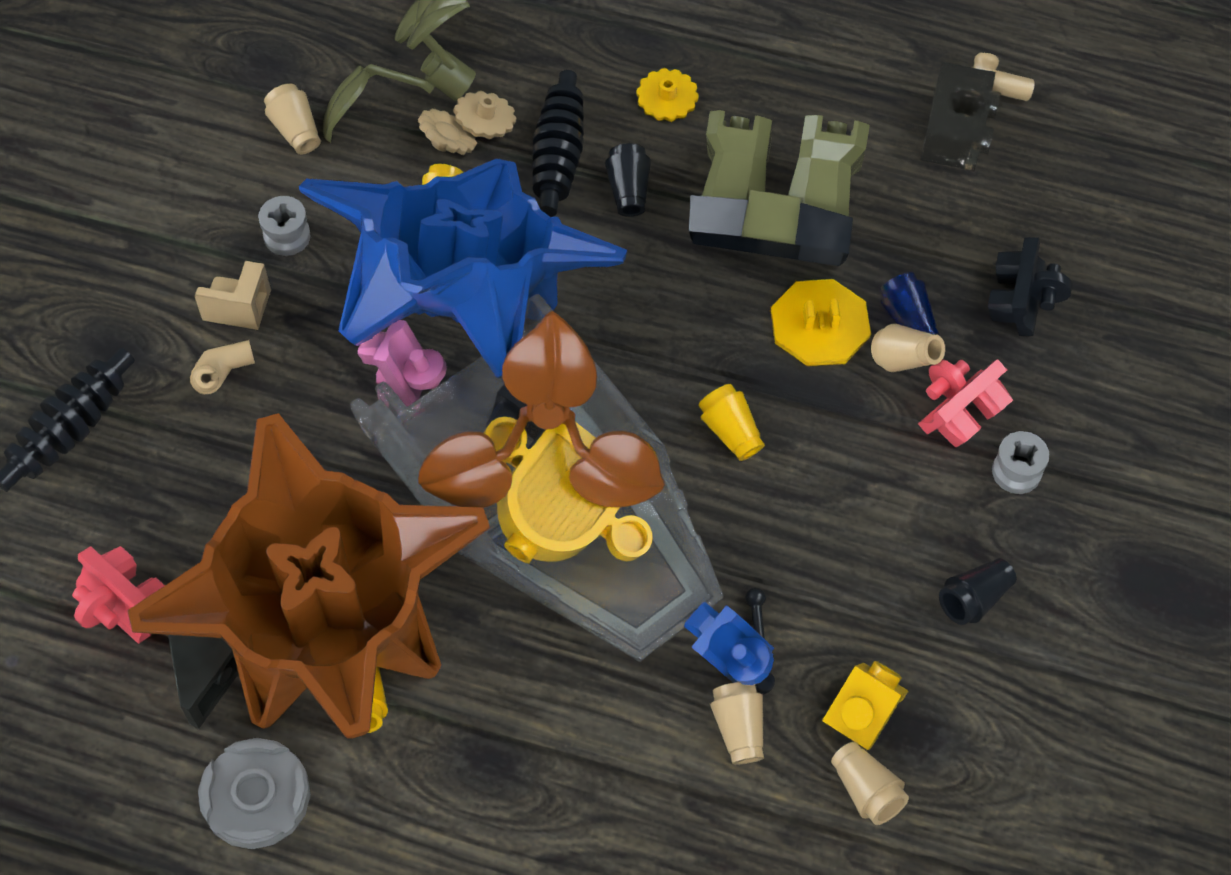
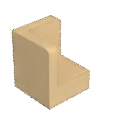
(236, 301)

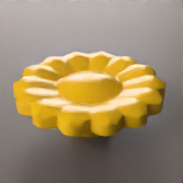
(667, 94)

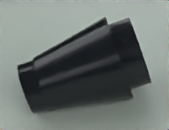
(629, 176)
(976, 591)

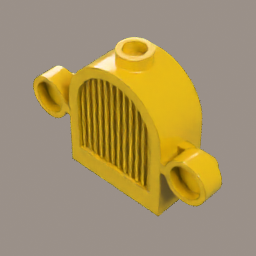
(543, 510)

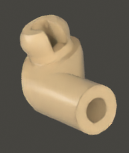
(1006, 83)

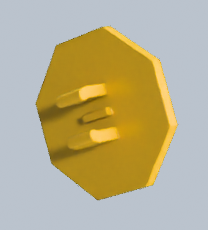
(820, 322)

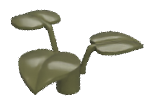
(440, 66)

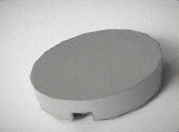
(254, 793)

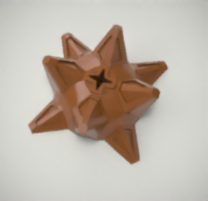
(313, 584)

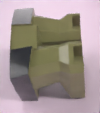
(807, 222)

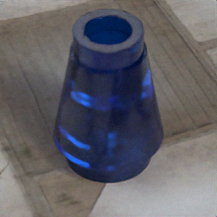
(908, 303)

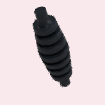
(558, 142)
(64, 418)

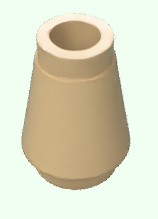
(293, 118)
(906, 348)
(740, 721)
(870, 784)

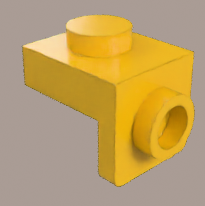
(866, 703)

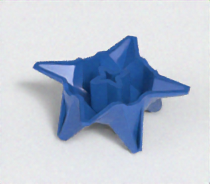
(455, 251)

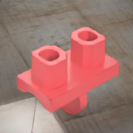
(951, 415)
(106, 591)

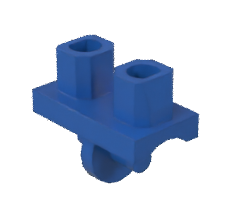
(730, 644)

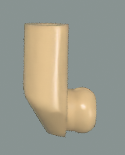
(217, 363)

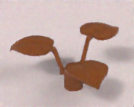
(550, 374)

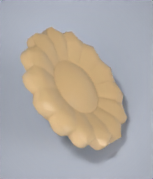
(484, 115)
(446, 132)

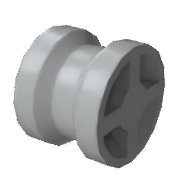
(294, 233)
(1014, 474)

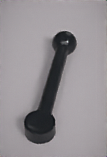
(755, 599)

